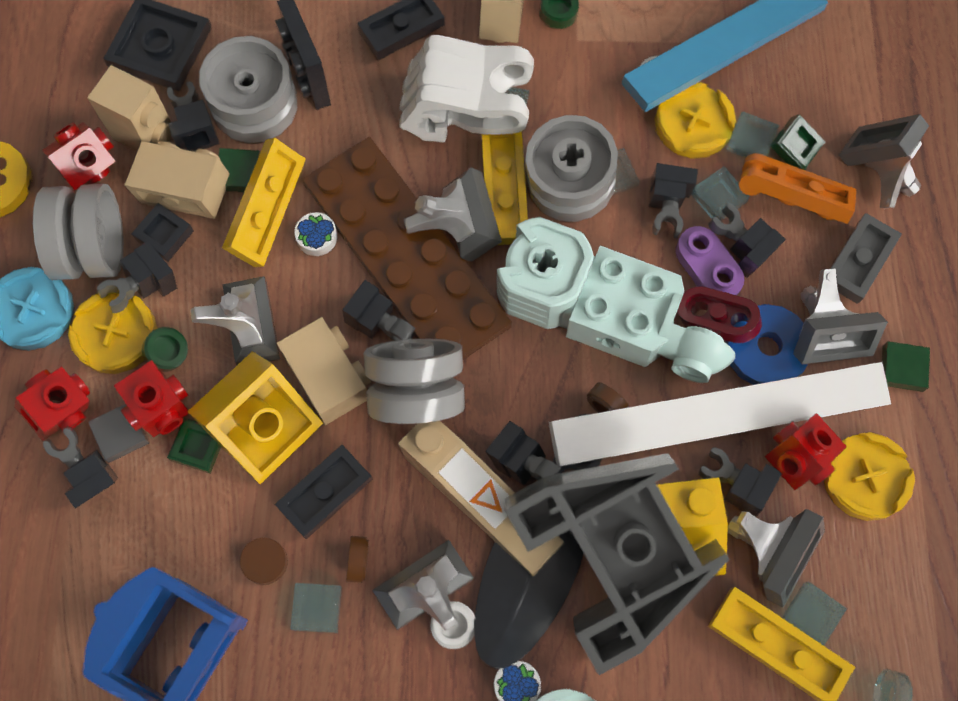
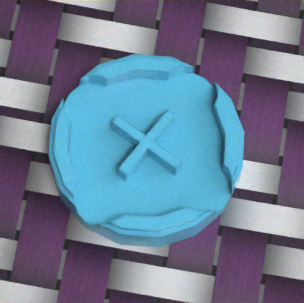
(33, 309)

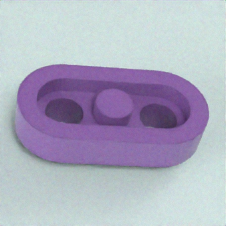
(707, 263)

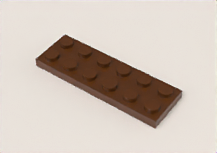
(414, 269)

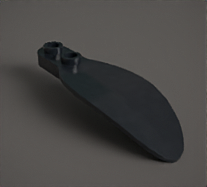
(517, 607)

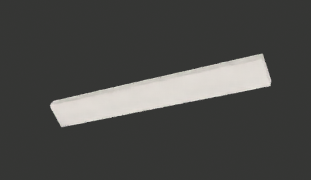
(717, 413)

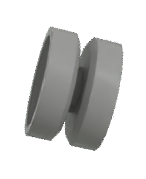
(248, 89)
(571, 168)
(78, 231)
(414, 380)

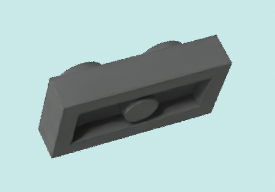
(863, 257)

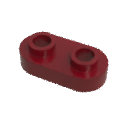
(722, 313)

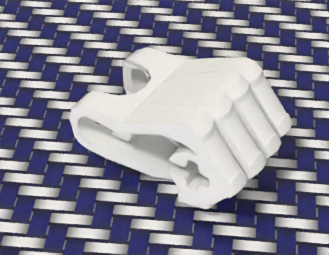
(464, 87)

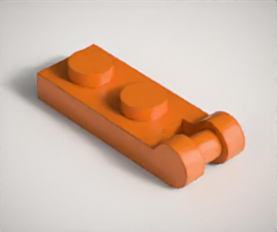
(797, 187)

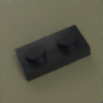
(400, 25)
(324, 491)

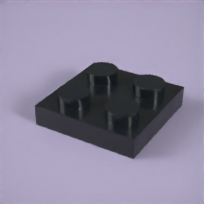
(158, 43)
(302, 54)

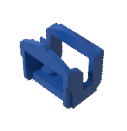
(130, 622)

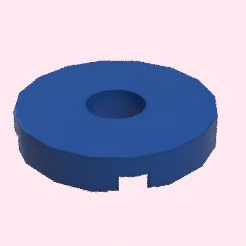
(759, 368)

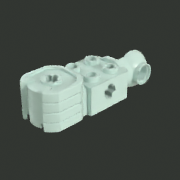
(604, 300)

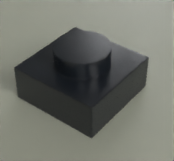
(163, 231)

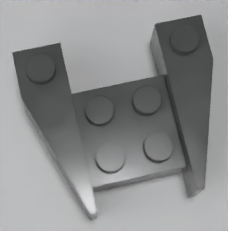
(630, 545)

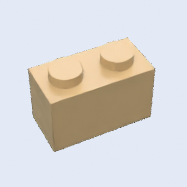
(130, 109)
(178, 178)
(324, 370)

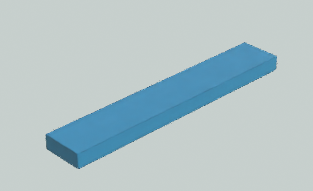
(716, 49)

